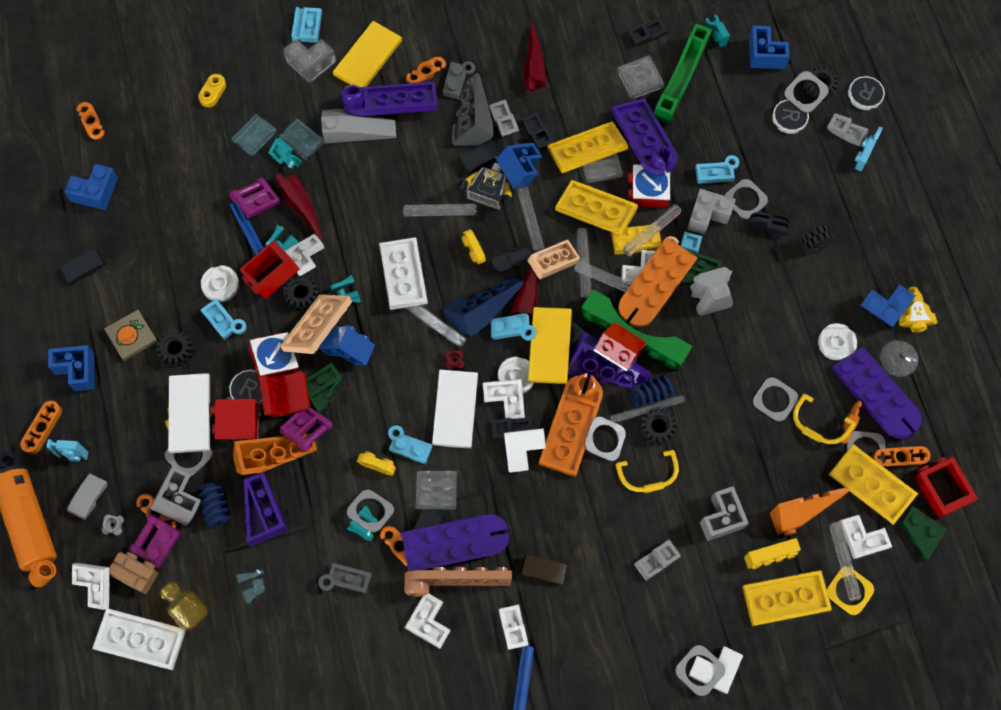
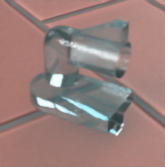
(250, 594)

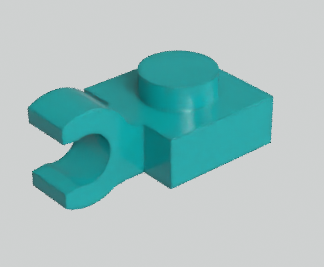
(720, 33)
(282, 153)

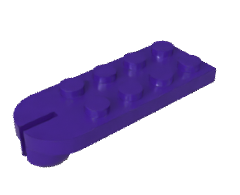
(389, 99)
(646, 136)
(879, 394)
(454, 542)

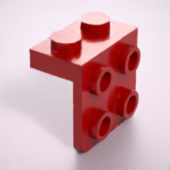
(284, 394)

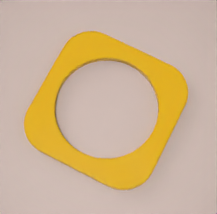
(851, 609)

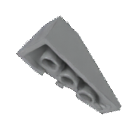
(343, 127)

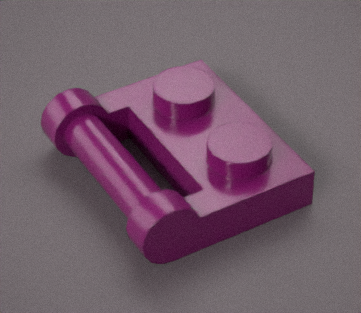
(256, 202)
(302, 423)
(160, 544)

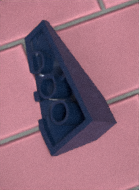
(475, 313)

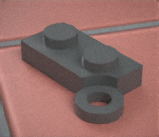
(456, 78)
(346, 578)

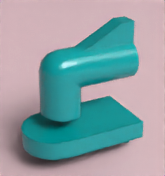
(289, 242)
(347, 282)
(366, 516)

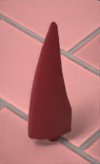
(534, 71)
(297, 199)
(527, 295)

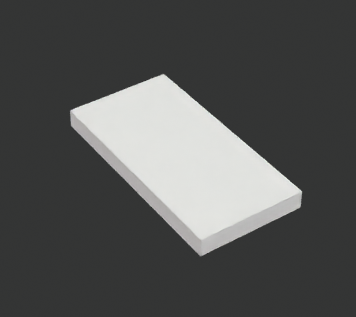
(403, 273)
(455, 409)
(189, 413)
(139, 639)

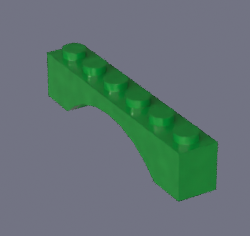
(683, 73)
(668, 350)

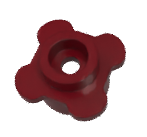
(450, 355)

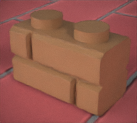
(132, 572)

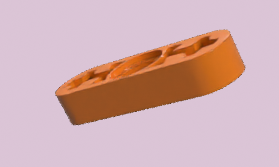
(28, 437)
(908, 451)

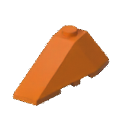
(266, 453)
(795, 513)

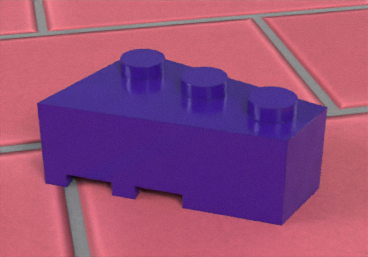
(262, 511)

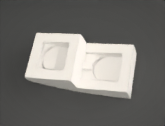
(513, 627)

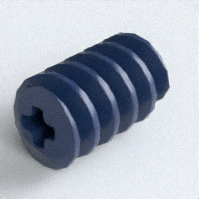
(651, 390)
(212, 505)

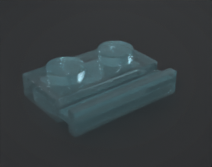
(254, 134)
(301, 139)

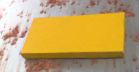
(367, 55)
(587, 147)
(596, 207)
(550, 346)
(873, 484)
(786, 598)

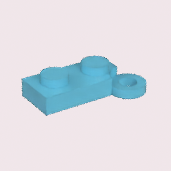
(868, 145)
(716, 171)
(222, 320)
(512, 326)
(408, 446)

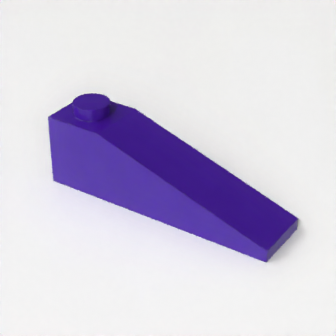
(588, 361)

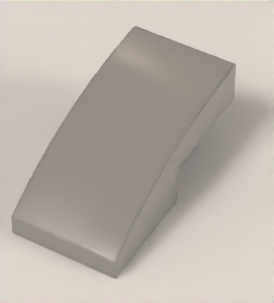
(503, 118)
(845, 129)
(86, 496)
(657, 560)

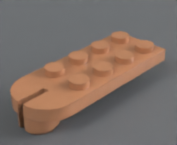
(418, 582)

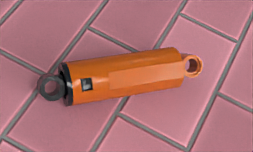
(25, 521)

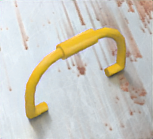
(812, 434)
(650, 487)

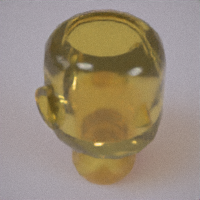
(184, 607)

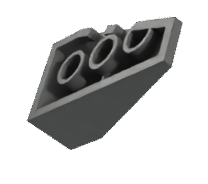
(474, 117)

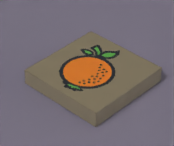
(130, 335)

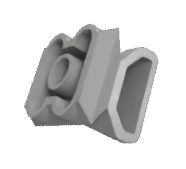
(712, 290)

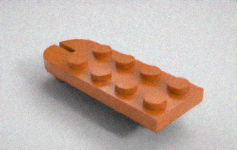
(655, 283)
(571, 425)

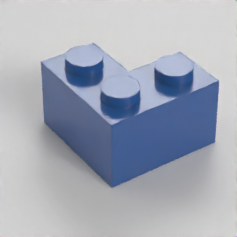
(764, 52)
(519, 163)
(95, 191)
(890, 309)
(347, 344)
(77, 363)

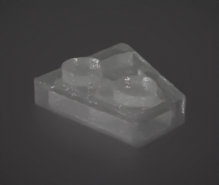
(603, 169)

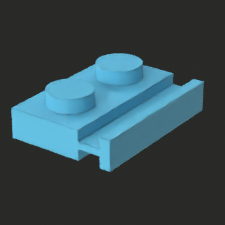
(307, 24)
(70, 449)

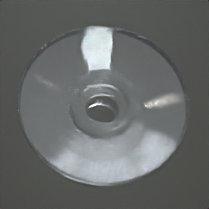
(893, 363)

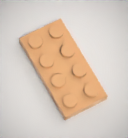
(316, 324)

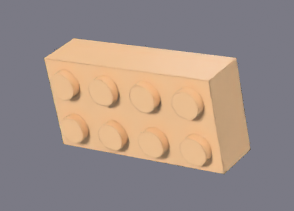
(553, 259)

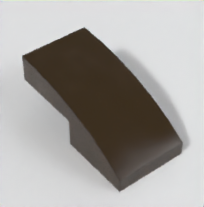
(543, 569)

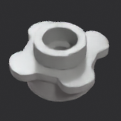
(108, 520)

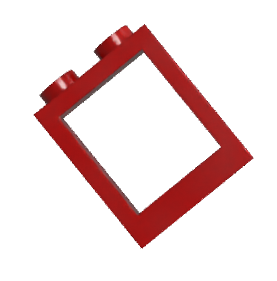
(262, 262)
(931, 495)

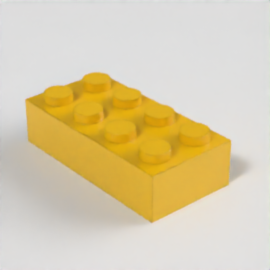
(629, 234)
(772, 553)

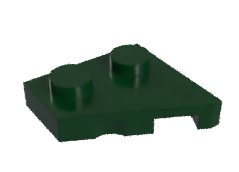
(702, 265)
(323, 386)
(923, 531)

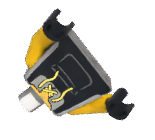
(487, 187)

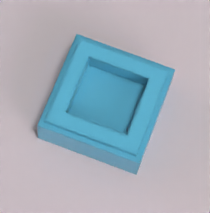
(691, 241)

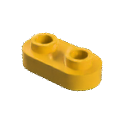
(213, 89)
(476, 252)
(384, 466)

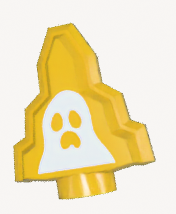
(917, 314)

